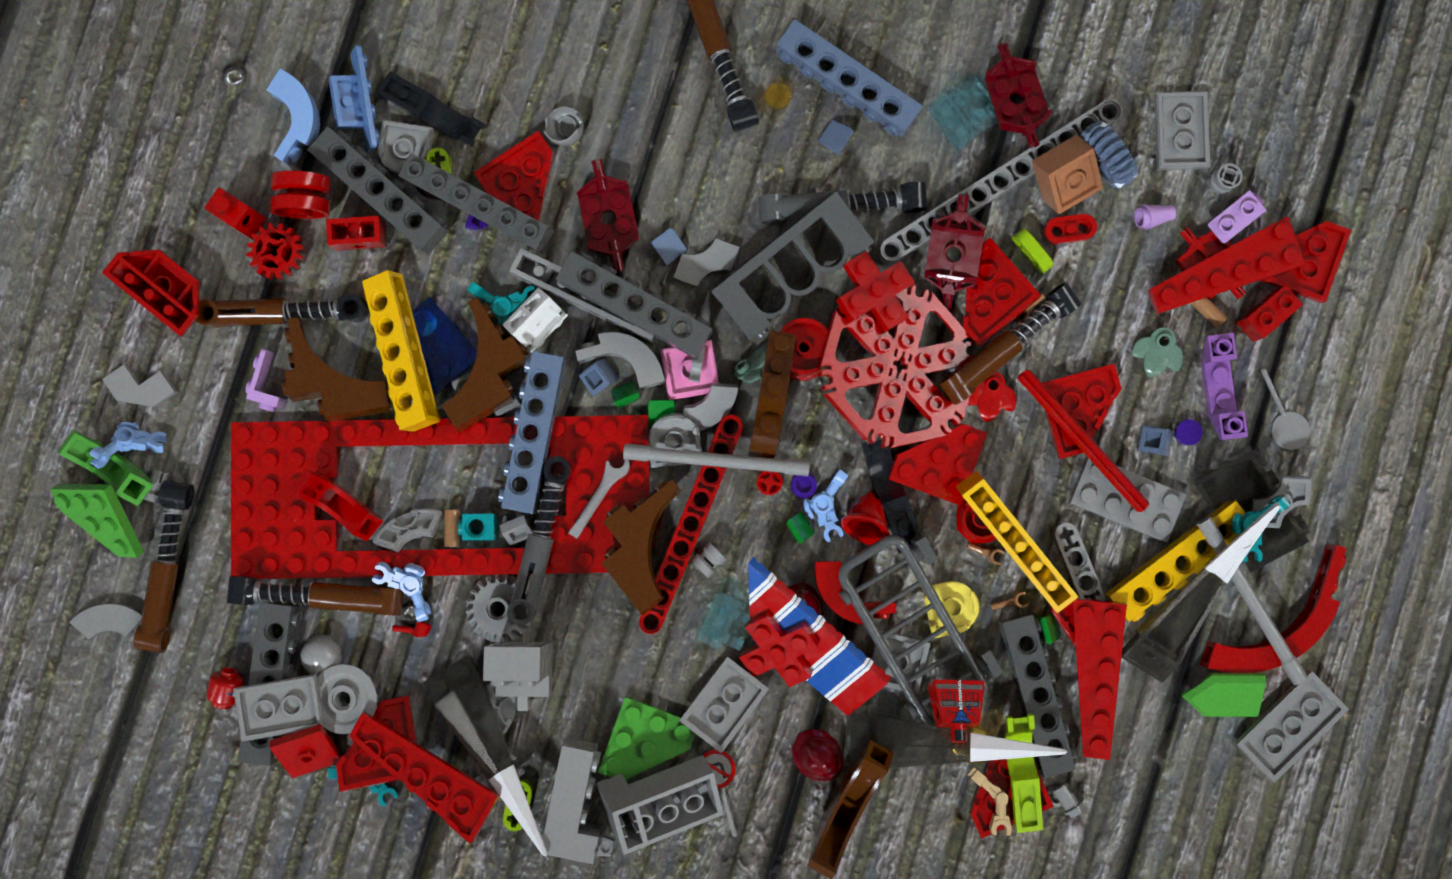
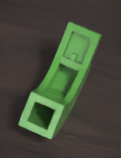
(124, 476)

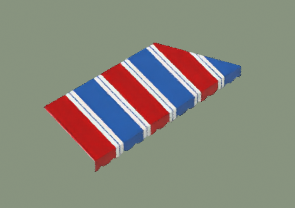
(837, 666)

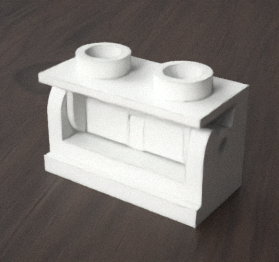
(535, 320)

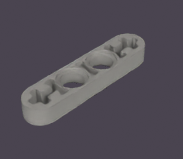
(1083, 568)

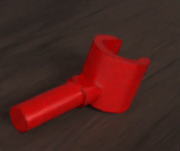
(420, 630)

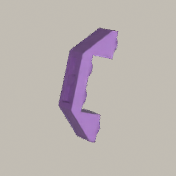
(1219, 387)

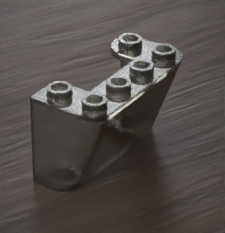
(1245, 479)

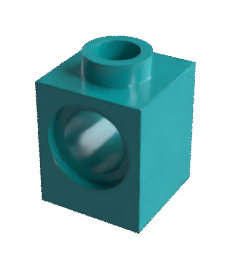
(490, 529)

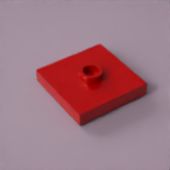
(305, 751)

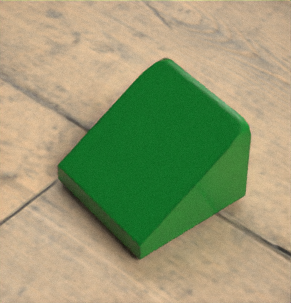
(625, 394)
(658, 408)
(799, 527)
(1049, 628)

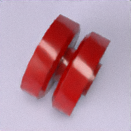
(300, 195)
(811, 336)

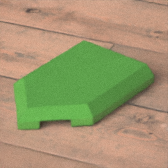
(1228, 695)

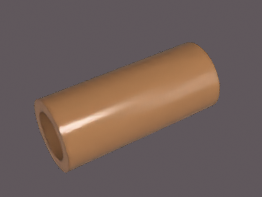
(1210, 312)
(451, 535)

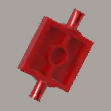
(1201, 249)

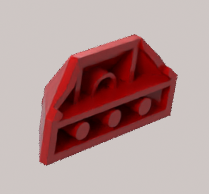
(158, 286)

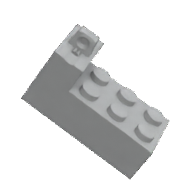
(519, 670)
(660, 803)
(566, 828)

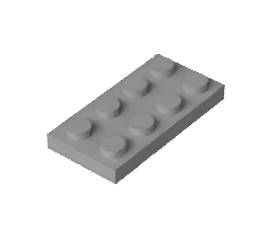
(1097, 495)
(1291, 726)

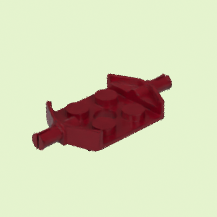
(1018, 78)
(606, 195)
(959, 231)

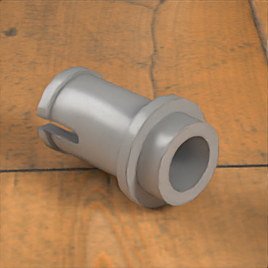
(157, 478)
(1068, 800)

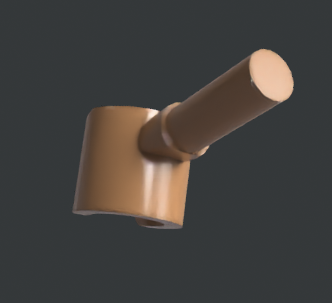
(1026, 312)
(986, 552)
(1013, 601)

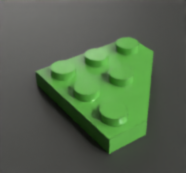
(100, 514)
(643, 739)

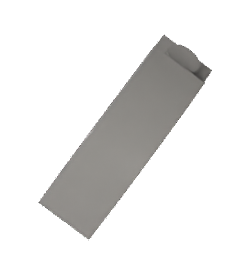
(629, 348)

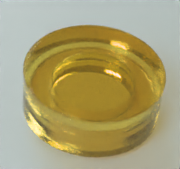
(778, 96)

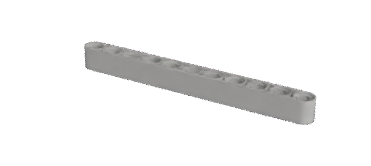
(987, 187)

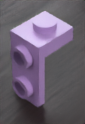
(1237, 216)
(256, 384)

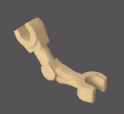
(1001, 800)

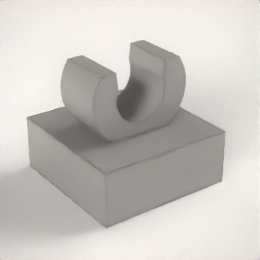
(516, 529)

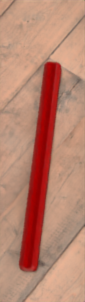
(1083, 440)

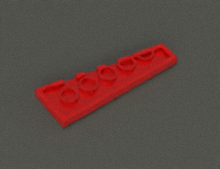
(1246, 262)
(1098, 649)
(443, 787)

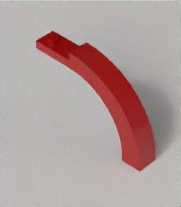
(1299, 636)

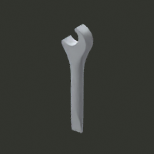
(696, 365)
(610, 477)

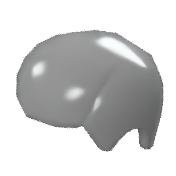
(564, 126)
(319, 654)

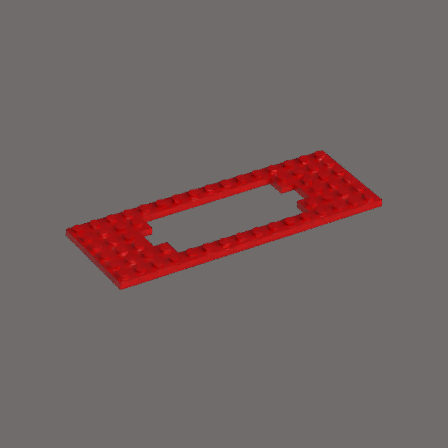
(281, 533)

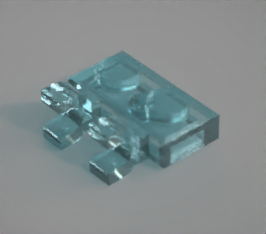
(719, 620)

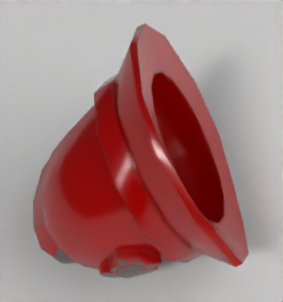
(866, 520)

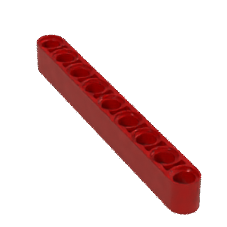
(689, 537)

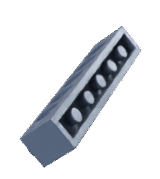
(799, 36)
(535, 365)

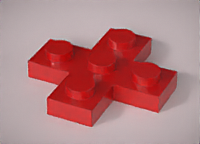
(875, 291)
(779, 649)

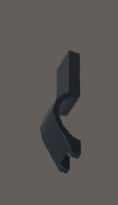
(429, 109)
(891, 494)

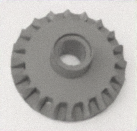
(480, 609)
(342, 678)

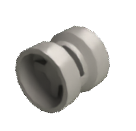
(1220, 182)
(712, 555)

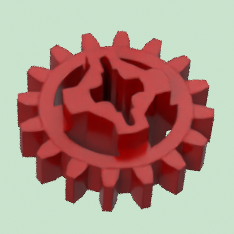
(267, 252)

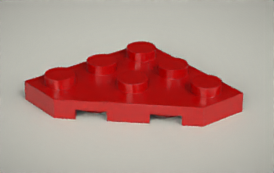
(520, 175)
(1322, 253)
(998, 295)
(1086, 399)
(940, 463)
(357, 767)
(984, 805)

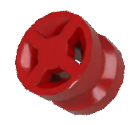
(772, 480)

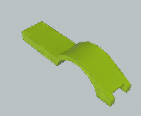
(1024, 778)

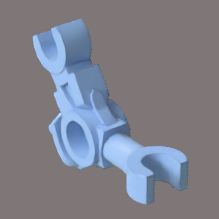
(125, 439)
(823, 504)
(408, 581)

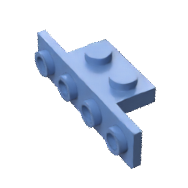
(352, 100)

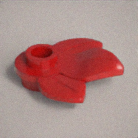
(992, 400)

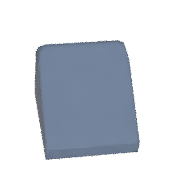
(836, 137)
(668, 246)
(598, 377)
(1155, 440)

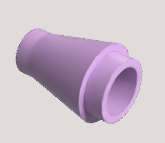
(1153, 215)

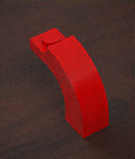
(337, 502)
(828, 586)

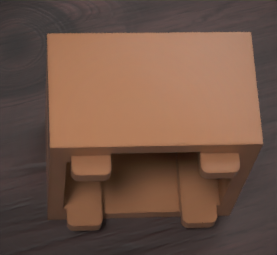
(1067, 174)

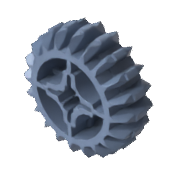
(1112, 155)

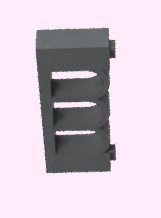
(841, 223)

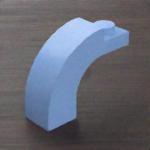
(304, 116)

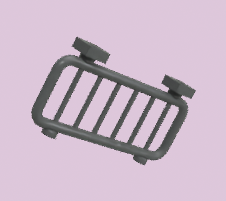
(919, 552)

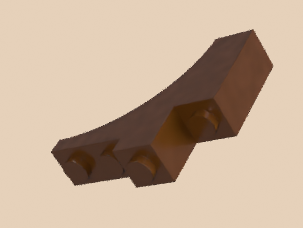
(495, 359)
(312, 379)
(772, 395)
(634, 531)
(847, 807)

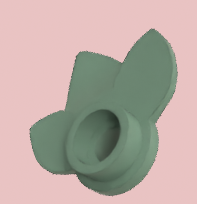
(1157, 356)
(750, 369)

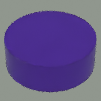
(1188, 432)
(803, 485)

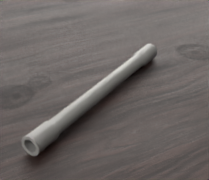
(785, 466)
(1288, 660)

